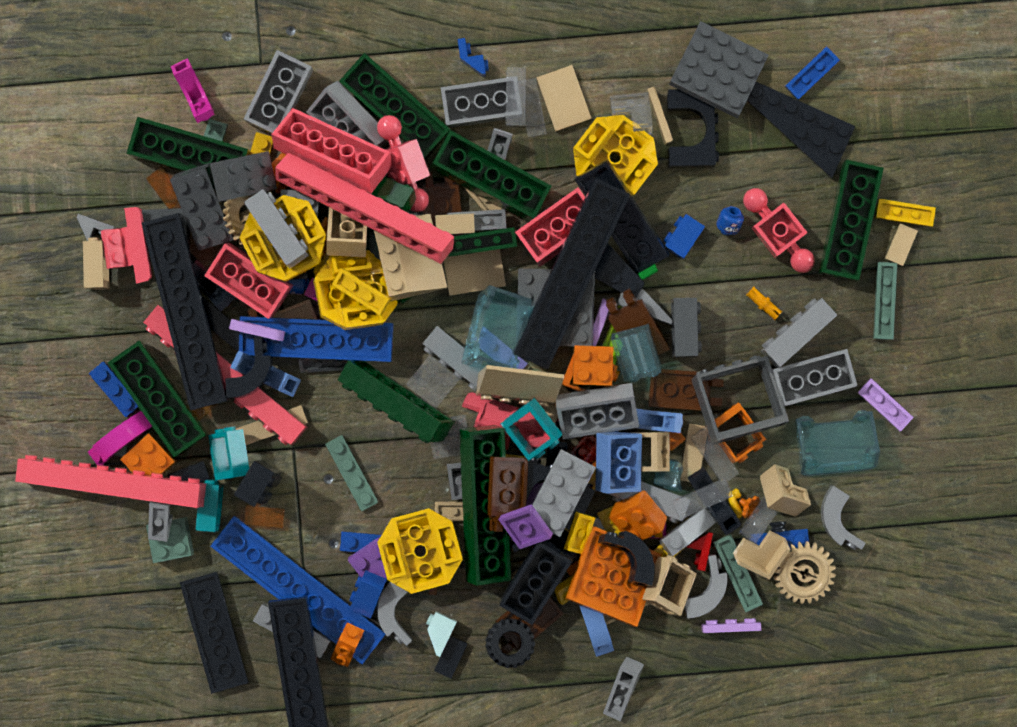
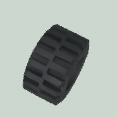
(524, 652)

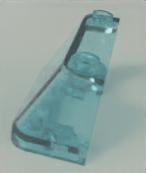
(496, 328)
(837, 445)

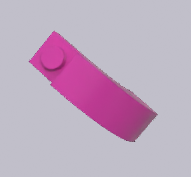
(193, 90)
(119, 438)

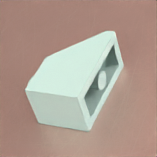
(440, 630)

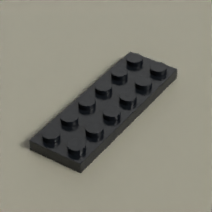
(633, 231)
(214, 632)

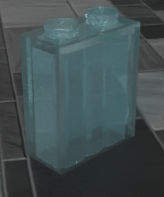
(636, 353)

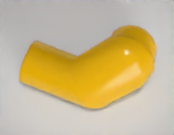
(733, 503)

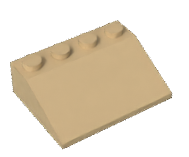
(406, 270)
(518, 385)

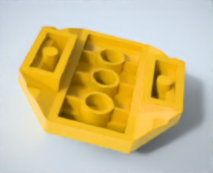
(616, 135)
(264, 255)
(339, 307)
(398, 551)

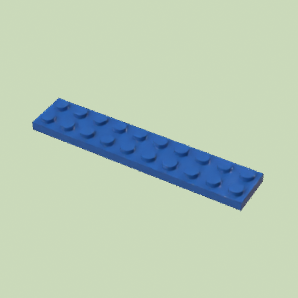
(288, 580)

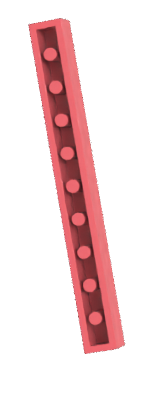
(364, 208)
(259, 403)
(111, 482)

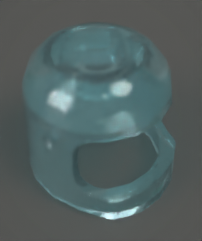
(670, 479)

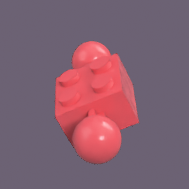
(406, 159)
(779, 230)

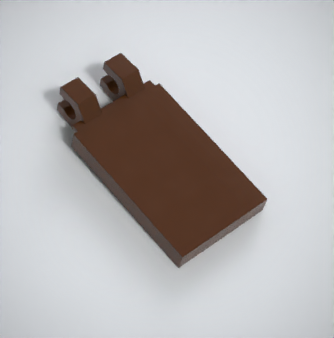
(443, 198)
(633, 316)
(676, 390)
(506, 488)
(547, 616)

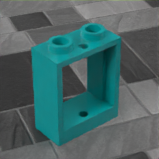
(544, 421)
(228, 453)
(210, 515)

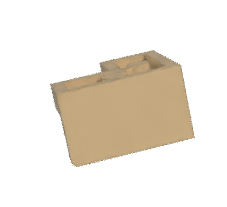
(781, 493)
(762, 558)

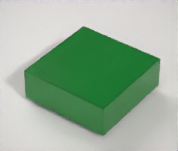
(648, 272)

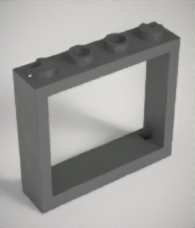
(739, 366)

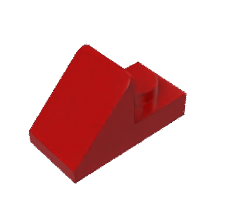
(703, 544)

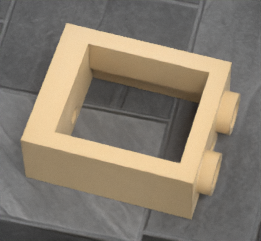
(94, 265)
(659, 442)
(681, 590)

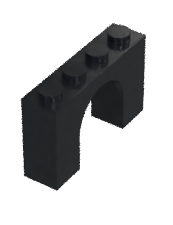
(703, 153)
(539, 472)

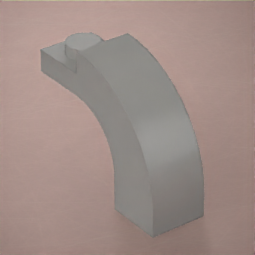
(831, 518)
(710, 598)
(386, 613)

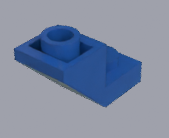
(476, 63)

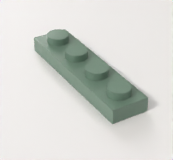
(885, 301)
(351, 473)
(738, 575)

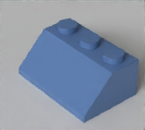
(618, 462)

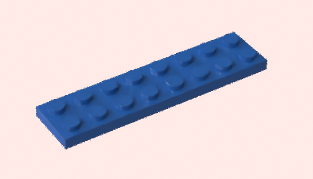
(322, 340)

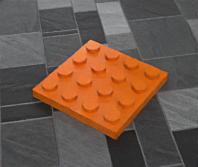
(603, 582)

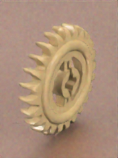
(232, 216)
(821, 580)

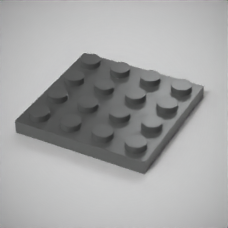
(718, 69)
(581, 326)

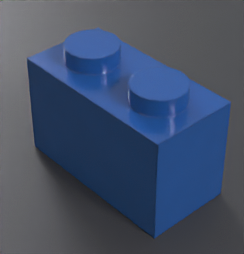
(684, 236)
(368, 593)

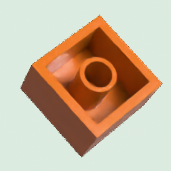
(592, 365)
(149, 456)
(638, 515)

